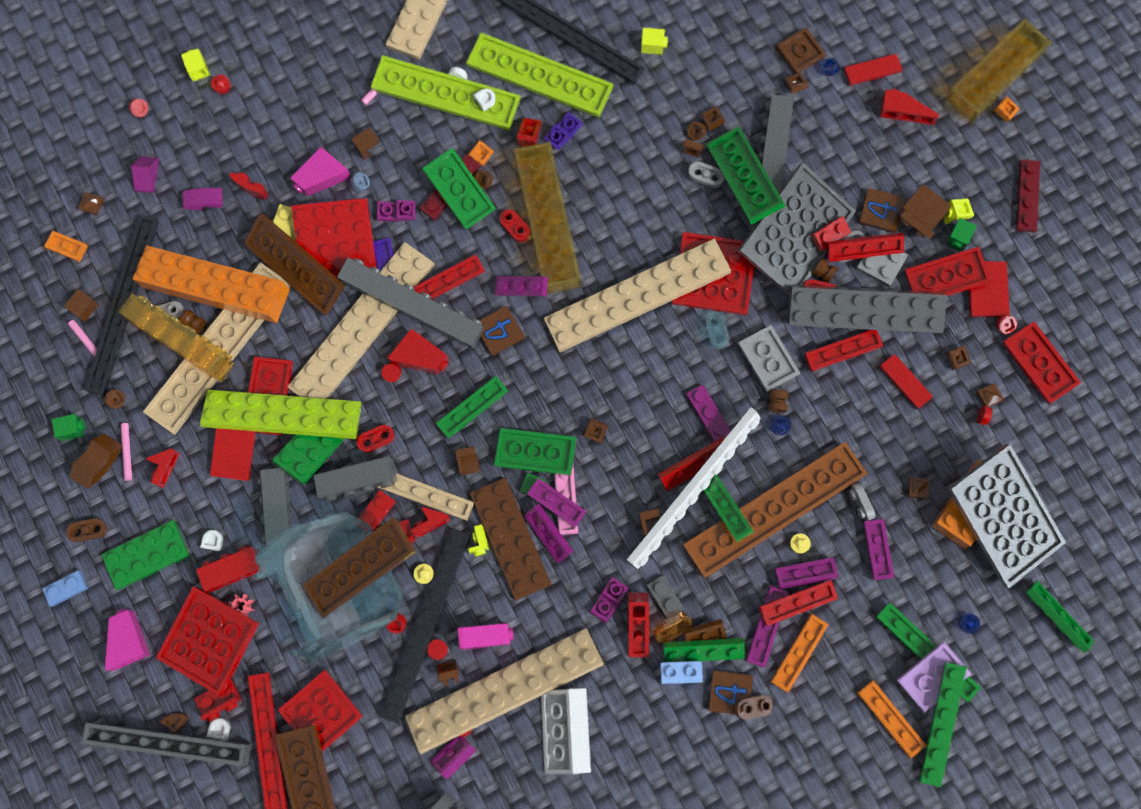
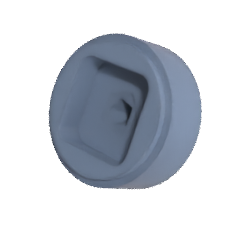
(360, 182)

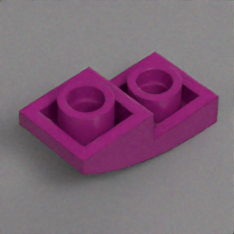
(203, 197)
(396, 212)
(609, 600)

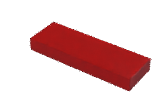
(873, 69)
(906, 381)

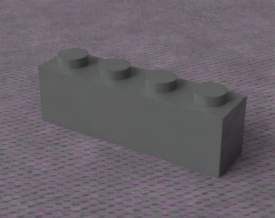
(355, 478)
(275, 502)

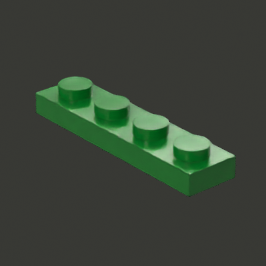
(472, 407)
(728, 509)
(1060, 616)
(704, 650)

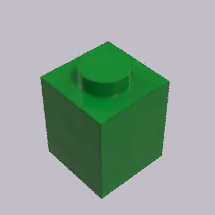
(961, 234)
(68, 427)

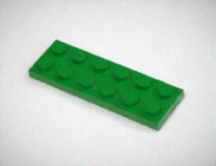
(745, 175)

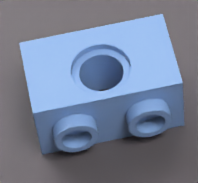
(681, 672)

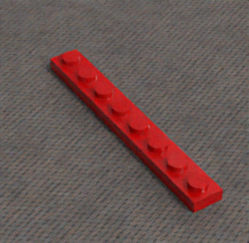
(267, 747)

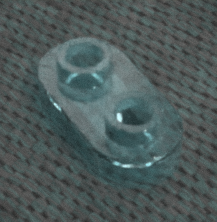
(717, 331)

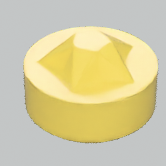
(800, 543)
(423, 574)

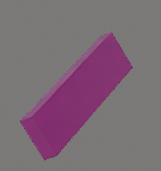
(764, 635)

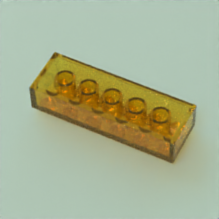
(998, 70)
(177, 336)

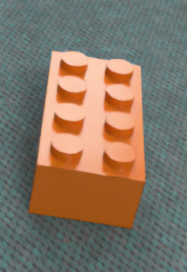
(952, 523)

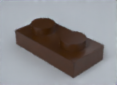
(707, 631)

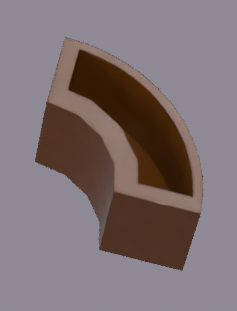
(95, 461)

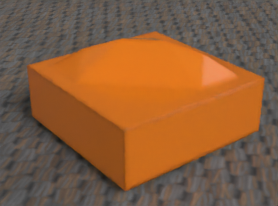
(1006, 109)
(481, 153)

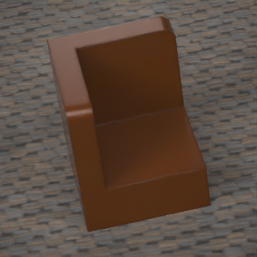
(364, 142)
(81, 305)
(467, 461)
(648, 520)

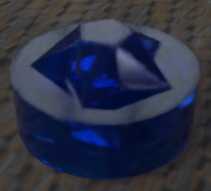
(830, 66)
(781, 425)
(969, 623)

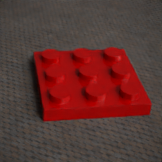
(322, 704)

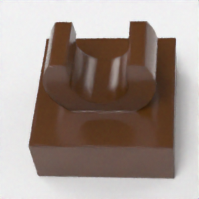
(447, 671)

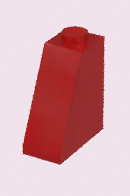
(419, 354)

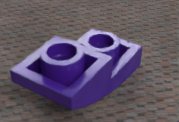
(564, 131)

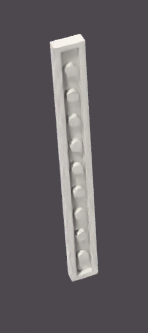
(692, 490)

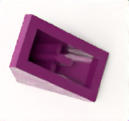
(145, 174)

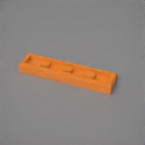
(799, 653)
(891, 719)

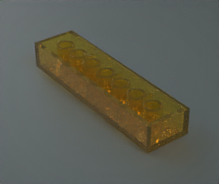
(547, 217)

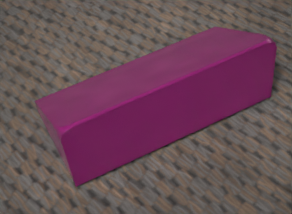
(453, 756)

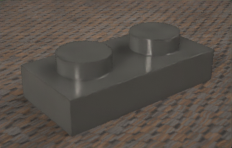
(665, 597)

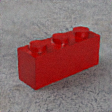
(228, 569)

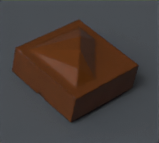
(796, 83)
(713, 118)
(692, 148)
(91, 204)
(958, 357)
(990, 395)
(596, 430)
(918, 488)

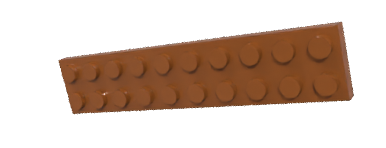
(777, 508)

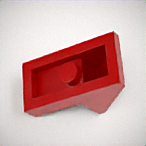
(529, 132)
(166, 462)
(435, 520)

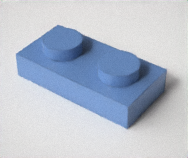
(65, 588)

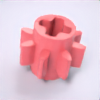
(246, 608)

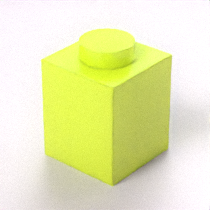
(653, 41)
(195, 64)

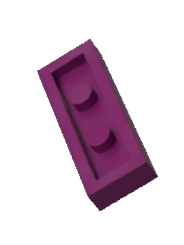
(521, 286)
(708, 413)
(556, 503)
(548, 533)
(878, 549)
(806, 573)

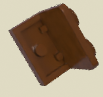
(923, 211)

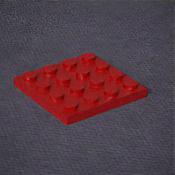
(335, 232)
(727, 293)
(207, 640)

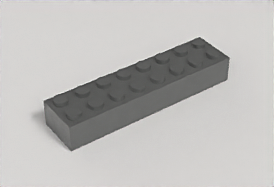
(866, 308)

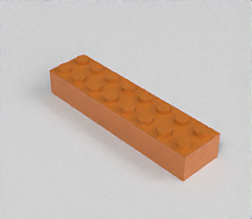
(211, 284)

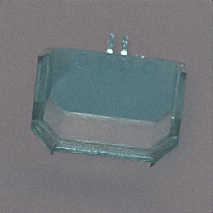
(305, 551)

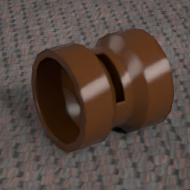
(825, 271)
(190, 319)
(778, 401)

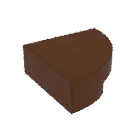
(174, 721)

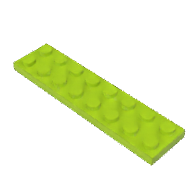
(540, 75)
(443, 92)
(281, 414)

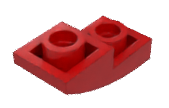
(245, 184)

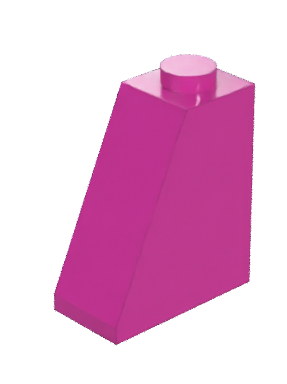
(319, 173)
(485, 636)
(124, 640)

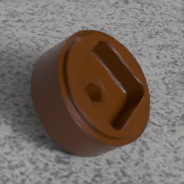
(696, 131)
(483, 178)
(115, 399)

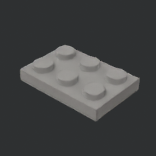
(768, 358)

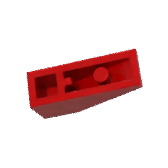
(903, 107)
(638, 624)

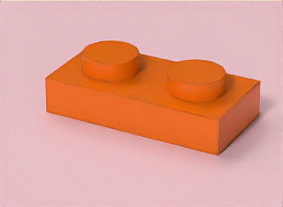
(66, 246)

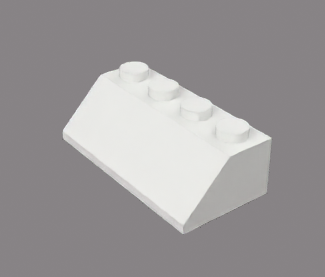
(565, 732)

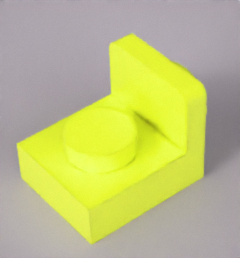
(958, 209)
(479, 537)

